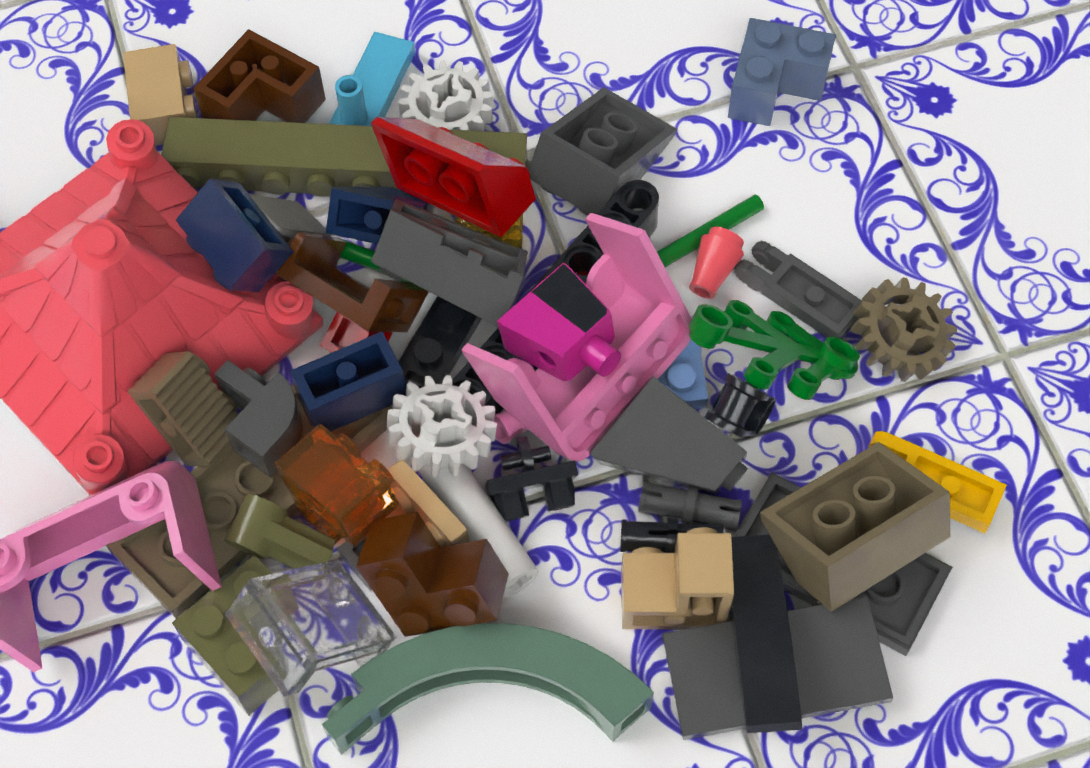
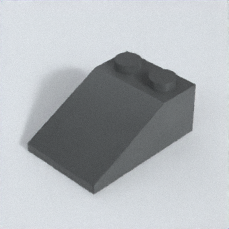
(598, 150)

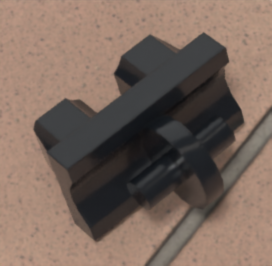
(554, 480)

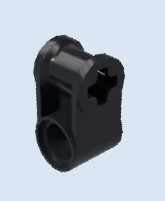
(741, 407)

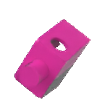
(561, 328)

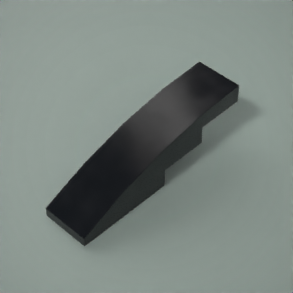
(763, 638)

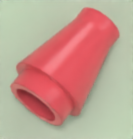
(716, 259)

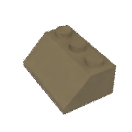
(858, 524)

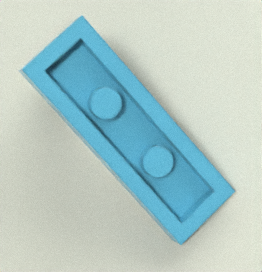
(374, 81)

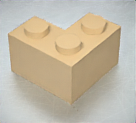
(679, 587)

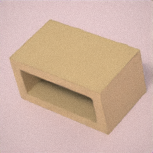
(158, 87)

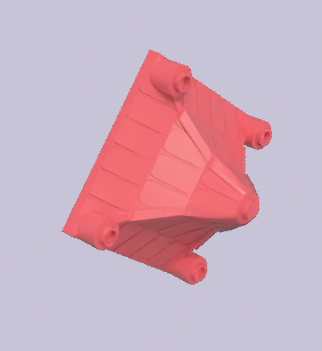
(105, 288)

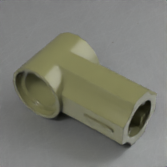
(269, 533)

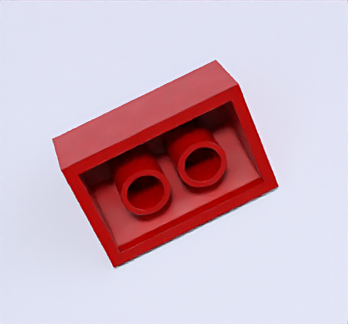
(455, 173)

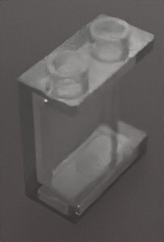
(307, 623)

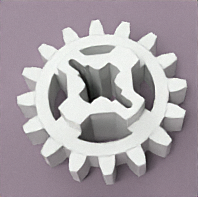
(448, 98)
(443, 423)

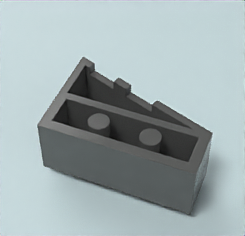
(451, 261)

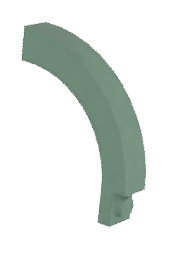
(490, 654)

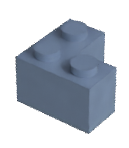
(777, 61)

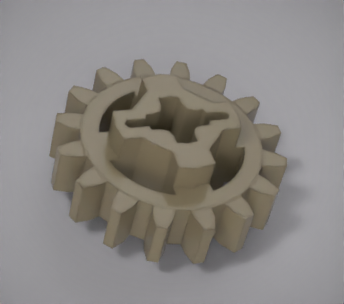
(903, 329)

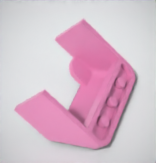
(648, 331)
(90, 524)

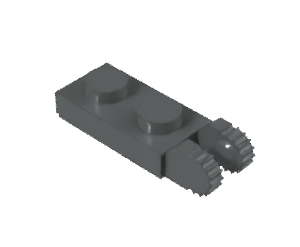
(800, 290)

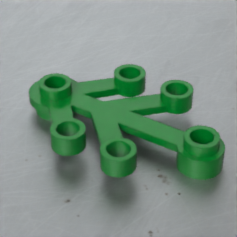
(830, 359)

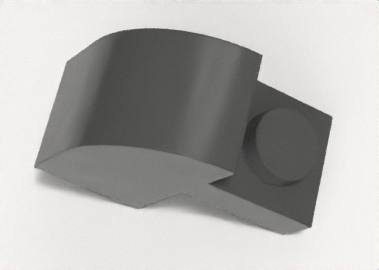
(268, 418)

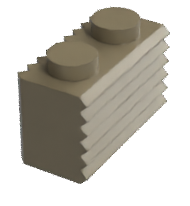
(186, 407)

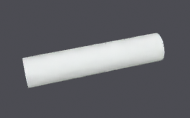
(482, 519)

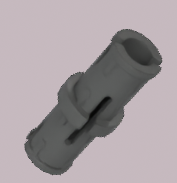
(689, 505)

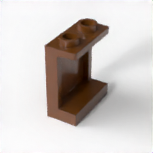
(381, 308)

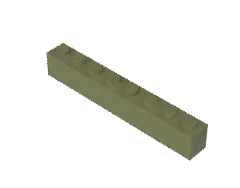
(295, 155)

